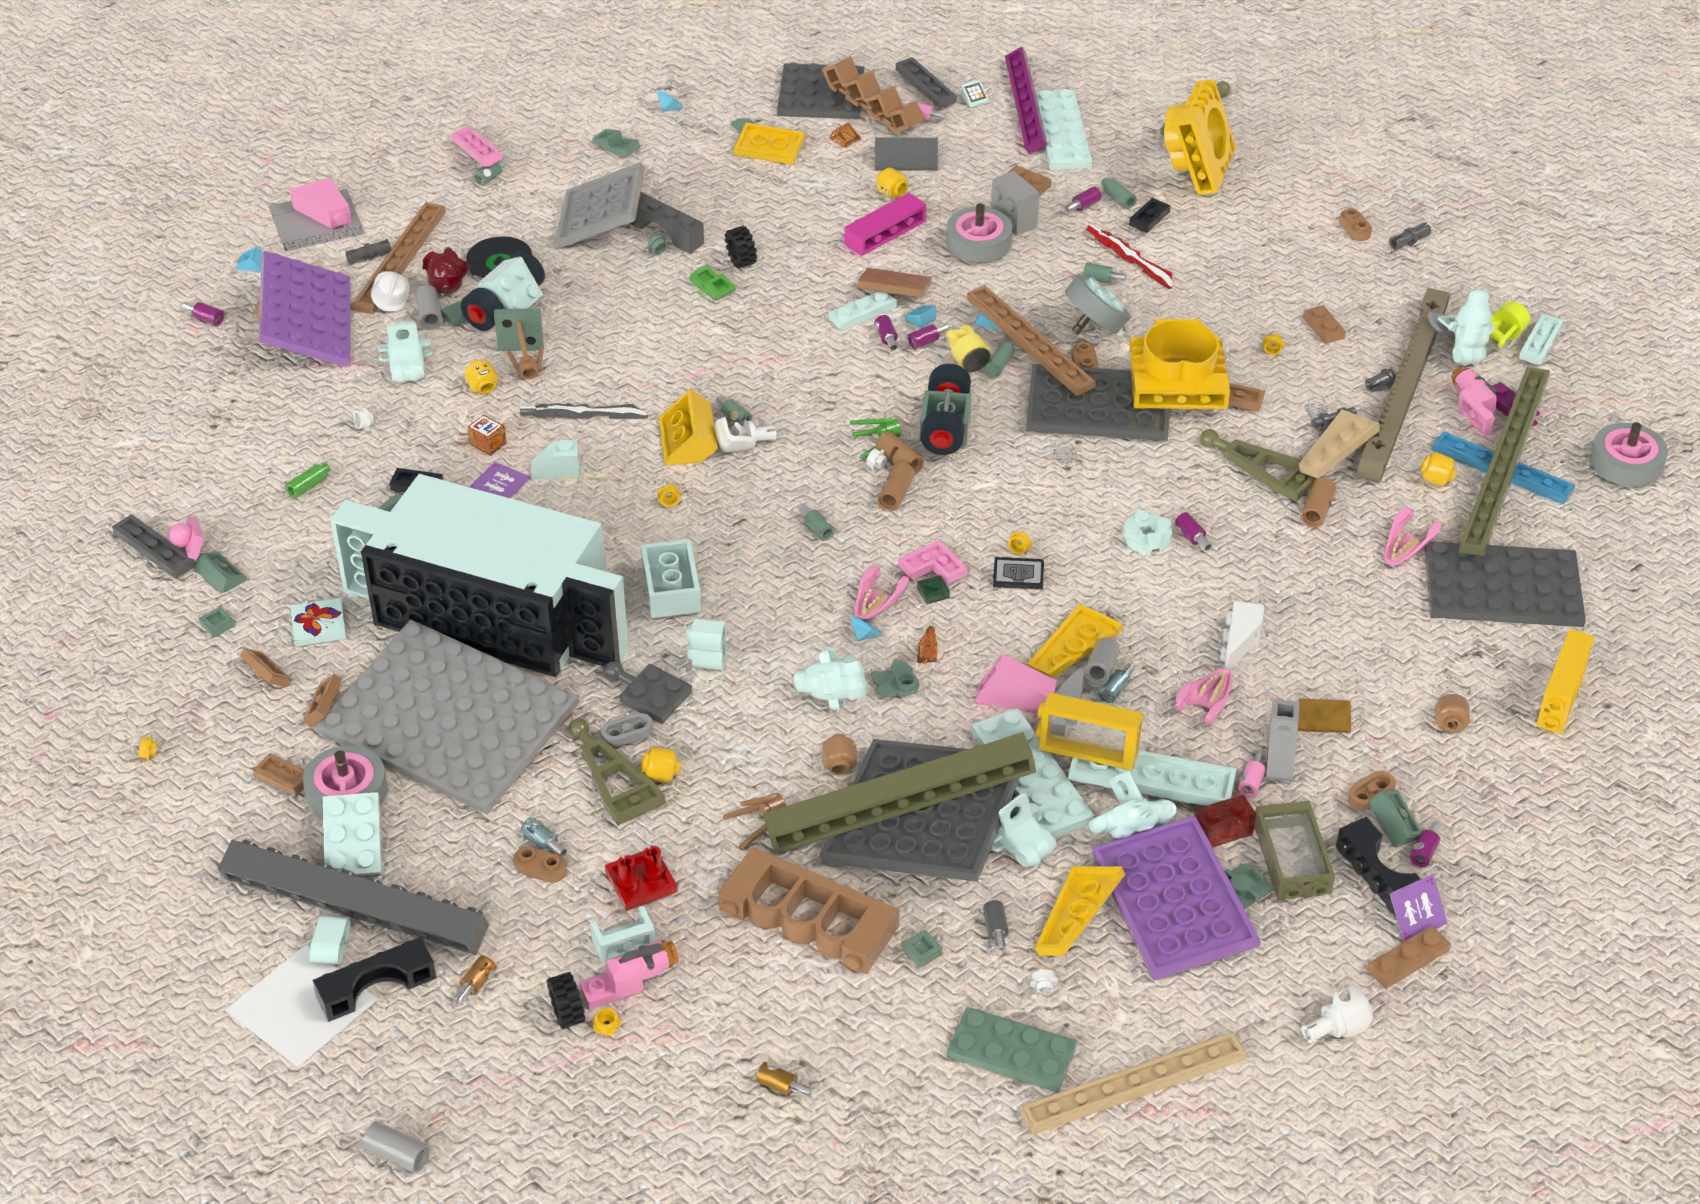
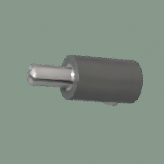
(996, 923)

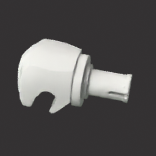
(744, 436)
(1341, 1017)

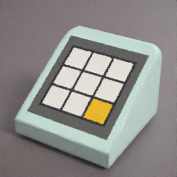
(974, 94)

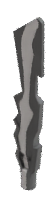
(625, 411)

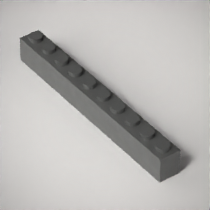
(354, 896)

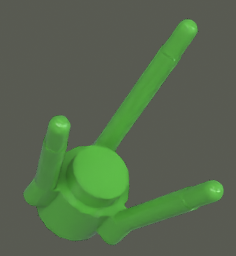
(886, 425)

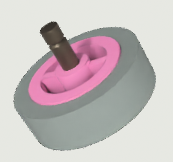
(979, 234)
(1629, 454)
(343, 772)

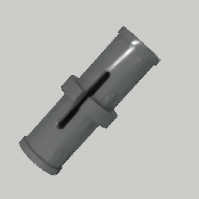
(1410, 236)
(368, 251)

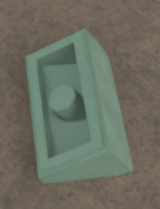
(219, 571)
(1395, 817)

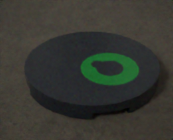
(490, 252)

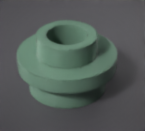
(657, 244)

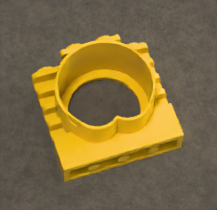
(1200, 137)
(1193, 382)

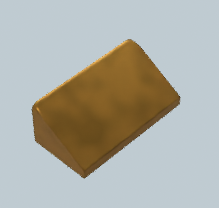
(1324, 715)

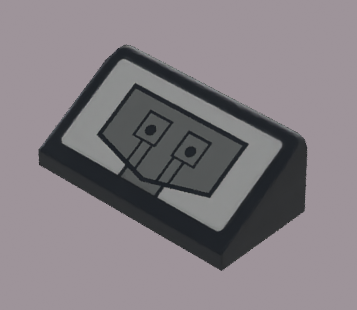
(1018, 573)

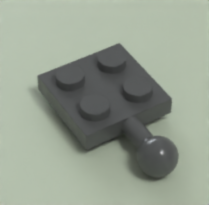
(650, 692)

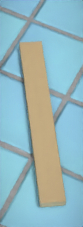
(1132, 1083)

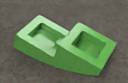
(711, 283)

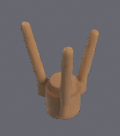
(528, 366)
(764, 805)

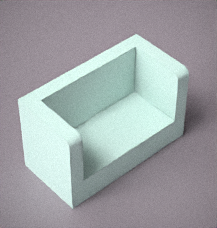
(623, 938)

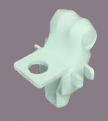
(1471, 328)
(405, 352)
(833, 678)
(1134, 813)
(1022, 833)

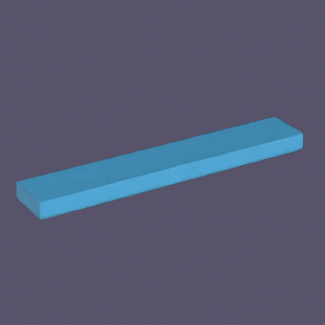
(1524, 476)

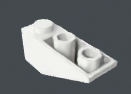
(1244, 632)

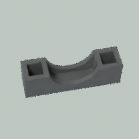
(683, 229)

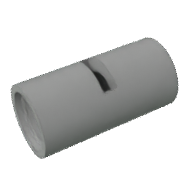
(428, 307)
(1101, 661)
(396, 1147)

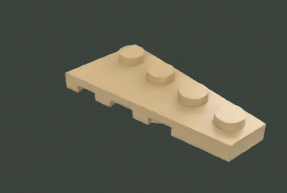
(1337, 442)

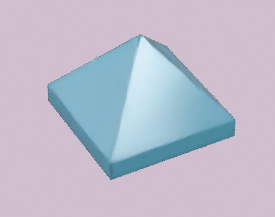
(668, 102)
(864, 630)

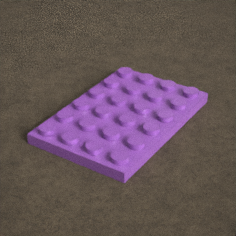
(304, 309)
(1177, 898)

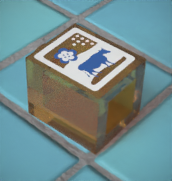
(486, 435)

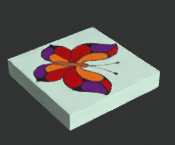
(318, 622)

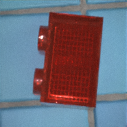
(1227, 820)

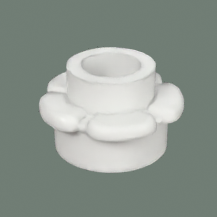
(363, 418)
(876, 459)
(1044, 981)

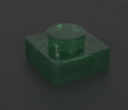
(933, 589)

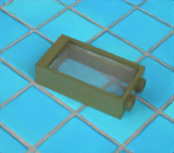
(1294, 850)

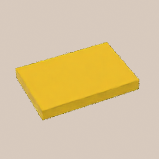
(769, 143)

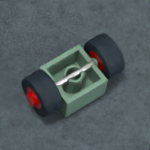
(946, 410)

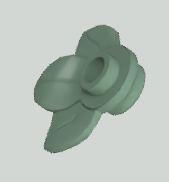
(897, 681)

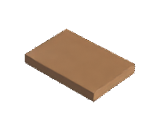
(894, 282)

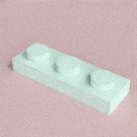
(862, 310)
(1541, 339)

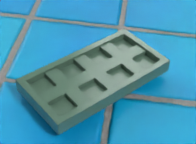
(1012, 1049)

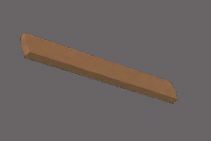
(403, 251)
(1031, 340)

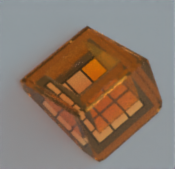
(845, 135)
(927, 647)

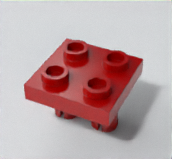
(641, 878)

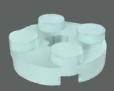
(1141, 522)

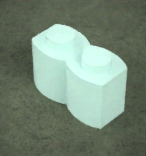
(707, 644)

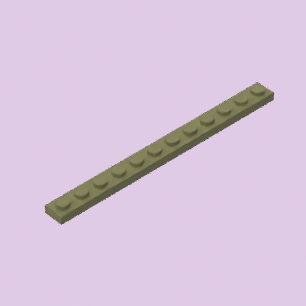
(1504, 462)

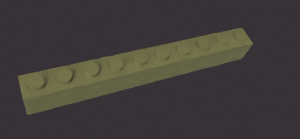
(899, 793)

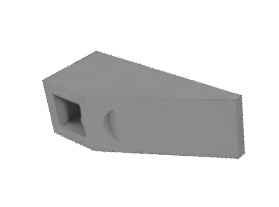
(1282, 740)

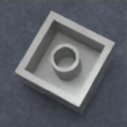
(1016, 200)

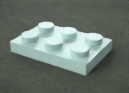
(353, 833)

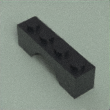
(1361, 845)
(405, 964)

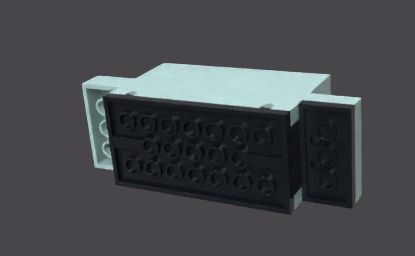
(486, 574)

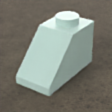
(557, 461)

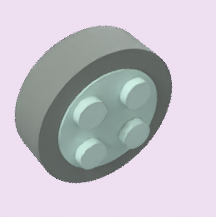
(1096, 304)

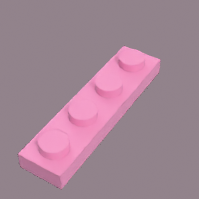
(477, 146)

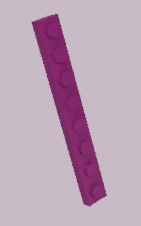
(1026, 100)

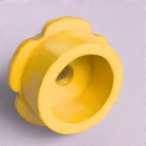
(1273, 349)
(672, 500)
(1014, 544)
(147, 747)
(604, 1016)

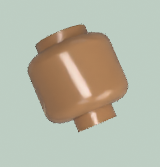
(1452, 713)
(839, 754)

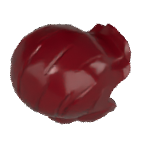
(445, 270)

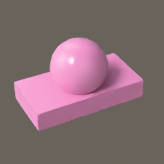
(188, 536)

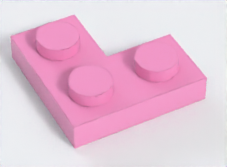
(934, 558)

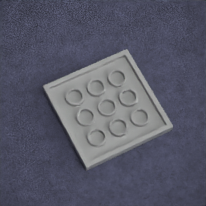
(600, 205)

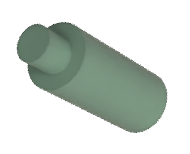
(1119, 193)
(999, 360)

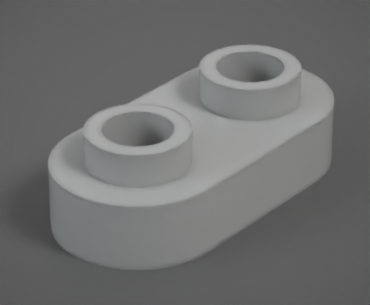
(627, 729)

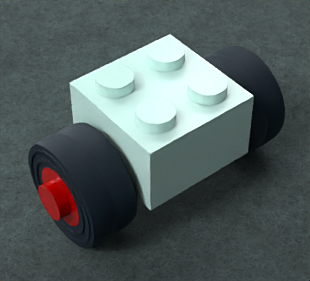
(508, 286)

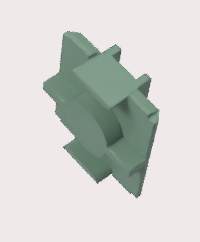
(1248, 884)

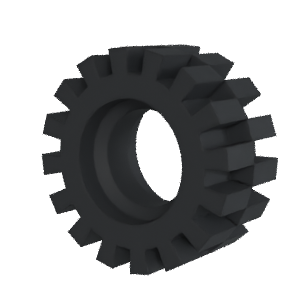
(741, 247)
(566, 1000)

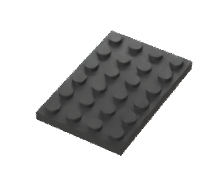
(1098, 412)
(1505, 585)

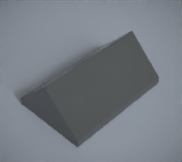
(906, 153)

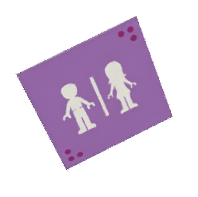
(500, 480)
(1418, 907)

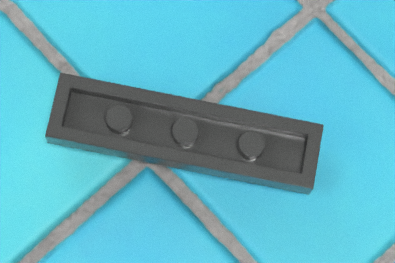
(926, 82)
(153, 546)

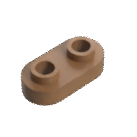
(1355, 224)
(1084, 355)
(1369, 787)
(537, 864)

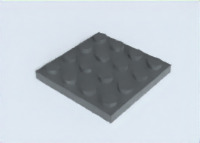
(807, 94)

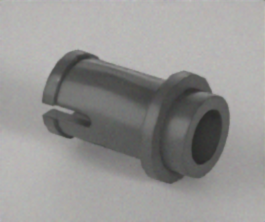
(1384, 378)

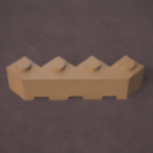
(865, 92)

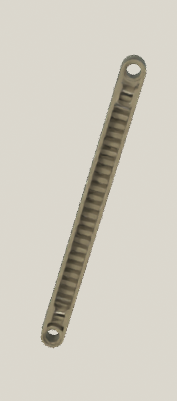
(1380, 446)

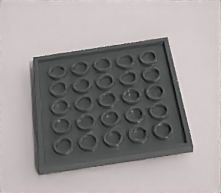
(935, 841)

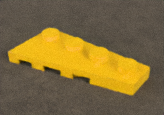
(1073, 640)
(1076, 905)

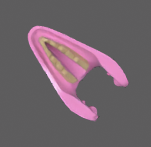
(1402, 545)
(871, 602)
(1208, 692)

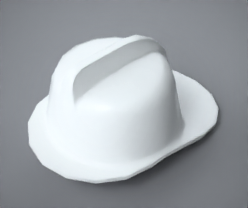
(390, 291)

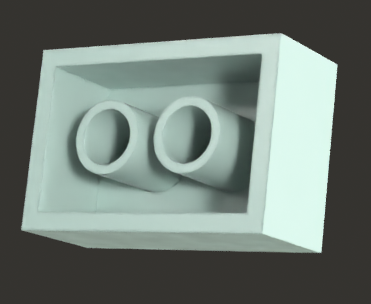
(671, 578)

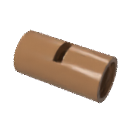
(899, 451)
(895, 486)
(1318, 502)

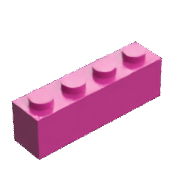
(885, 224)

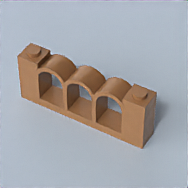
(857, 949)

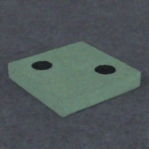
(507, 331)

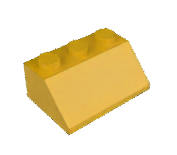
(687, 430)

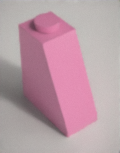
(322, 203)
(1014, 686)

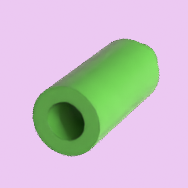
(307, 480)

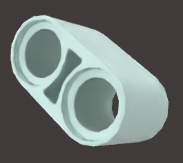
(330, 939)

